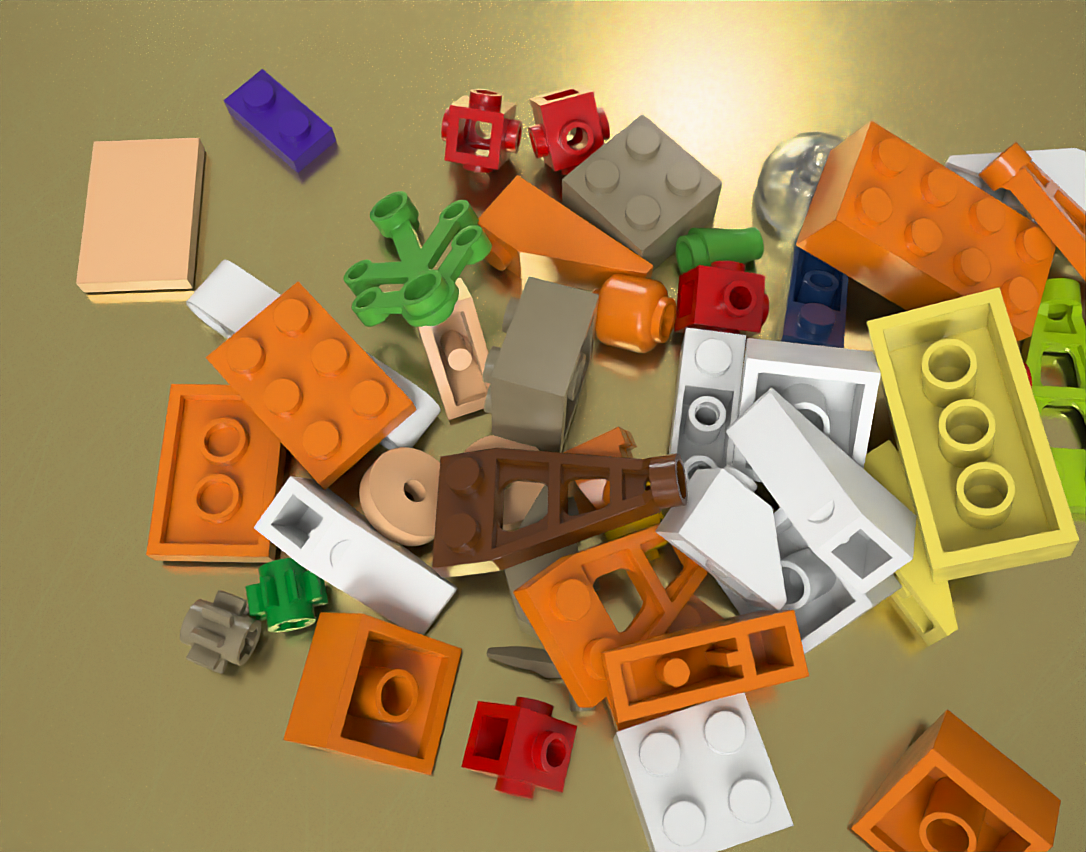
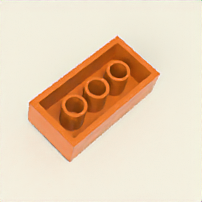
(922, 230)

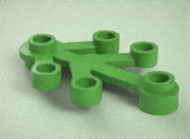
(427, 293)

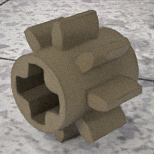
(220, 632)

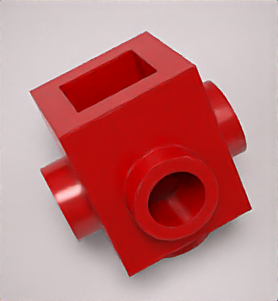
(565, 112)
(465, 138)
(721, 299)
(533, 748)

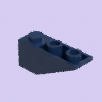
(812, 302)

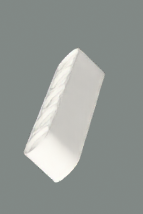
(235, 297)

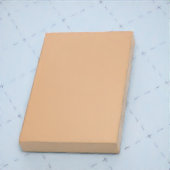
(141, 215)

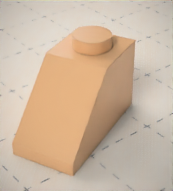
(458, 357)

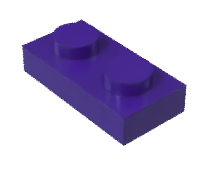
(280, 120)

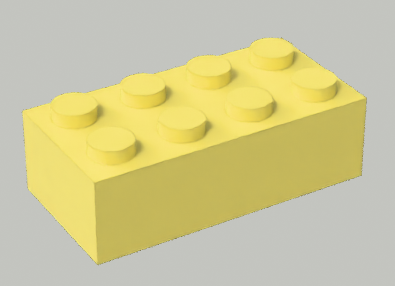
(971, 438)

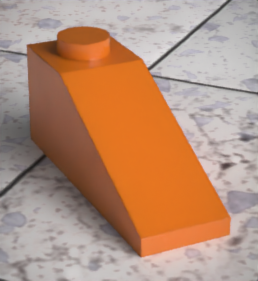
(552, 243)
(704, 663)

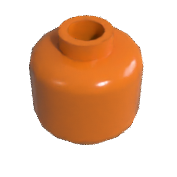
(634, 313)

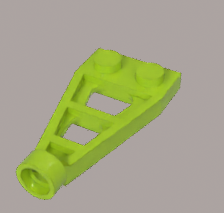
(1067, 335)

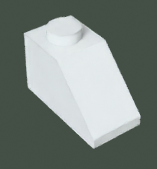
(729, 535)

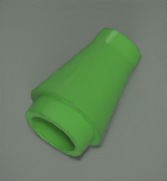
(709, 245)

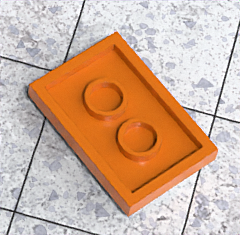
(311, 384)
(214, 479)

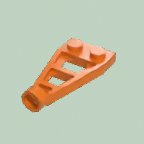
(1043, 199)
(576, 624)

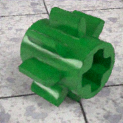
(286, 595)

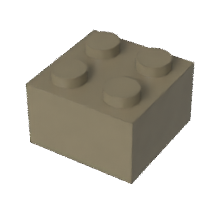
(643, 190)
(540, 363)

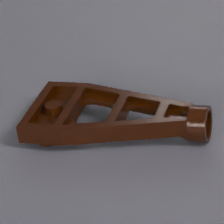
(471, 503)

